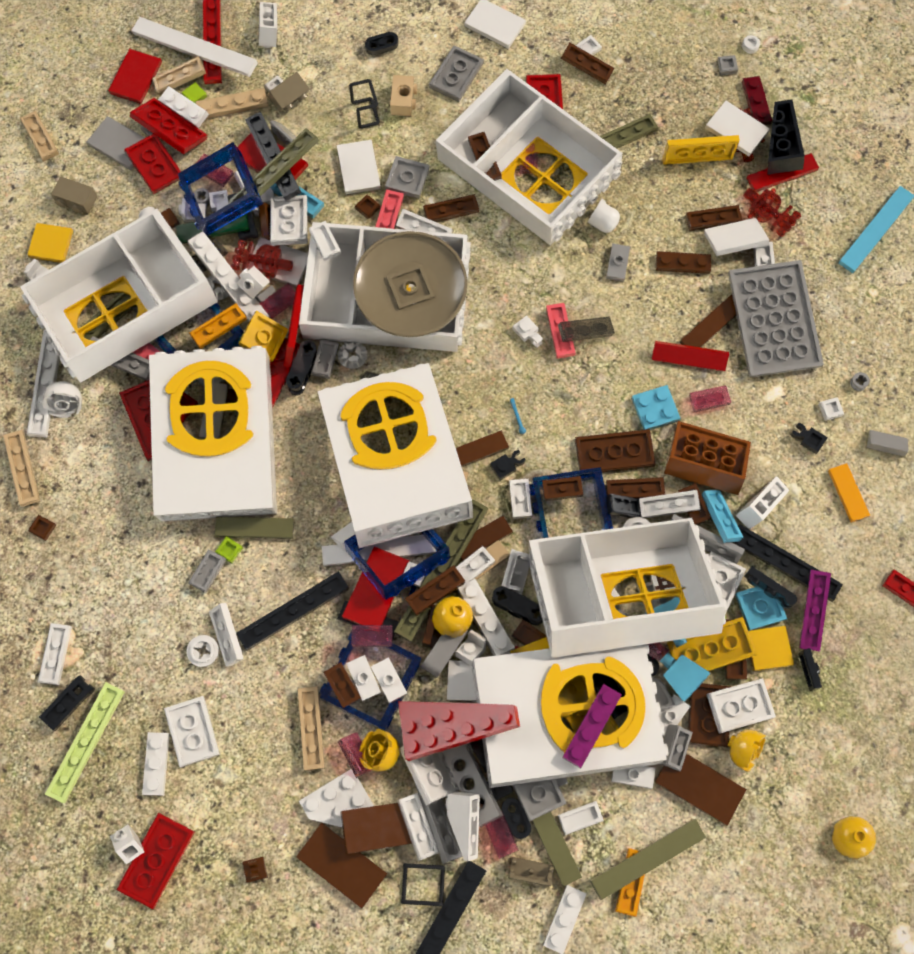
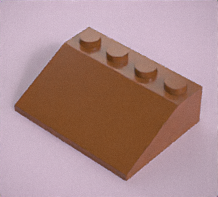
(708, 458)

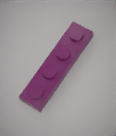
(815, 610)
(591, 726)

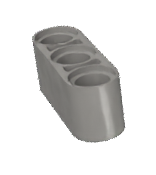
(441, 654)

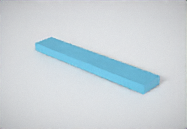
(876, 229)

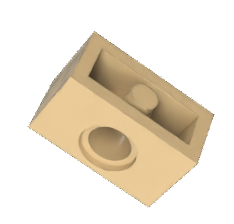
(400, 104)

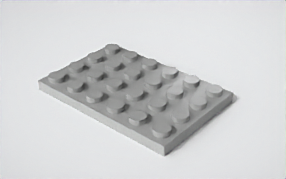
(775, 318)

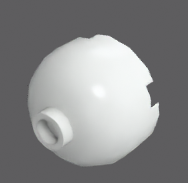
(62, 399)

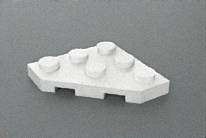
(336, 796)

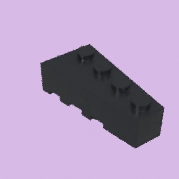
(785, 144)

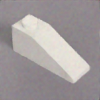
(267, 24)
(762, 503)
(464, 820)

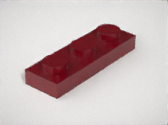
(756, 99)

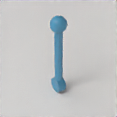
(522, 430)

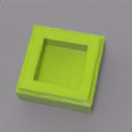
(194, 93)
(229, 549)

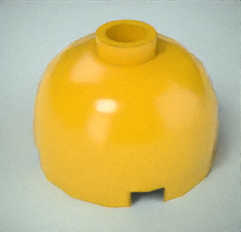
(452, 616)
(746, 748)
(379, 750)
(854, 837)

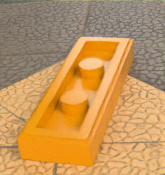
(218, 326)
(849, 493)
(630, 894)

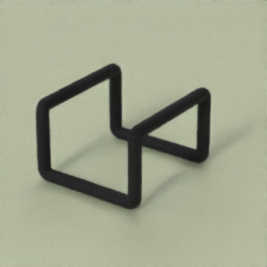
(374, 103)
(423, 866)

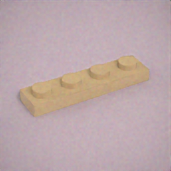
(234, 103)
(21, 468)
(311, 728)

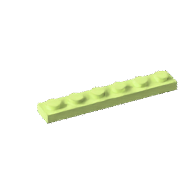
(84, 743)

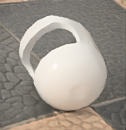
(604, 217)

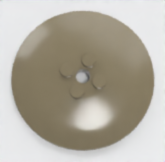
(407, 260)

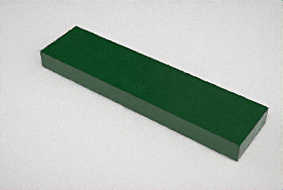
(189, 230)

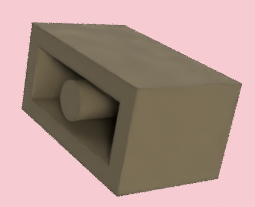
(288, 92)
(74, 195)

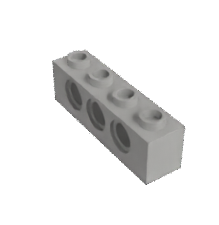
(451, 757)

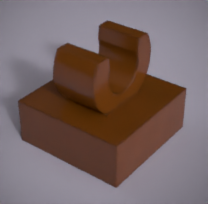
(255, 869)

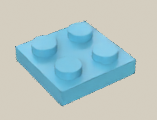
(655, 408)
(759, 608)

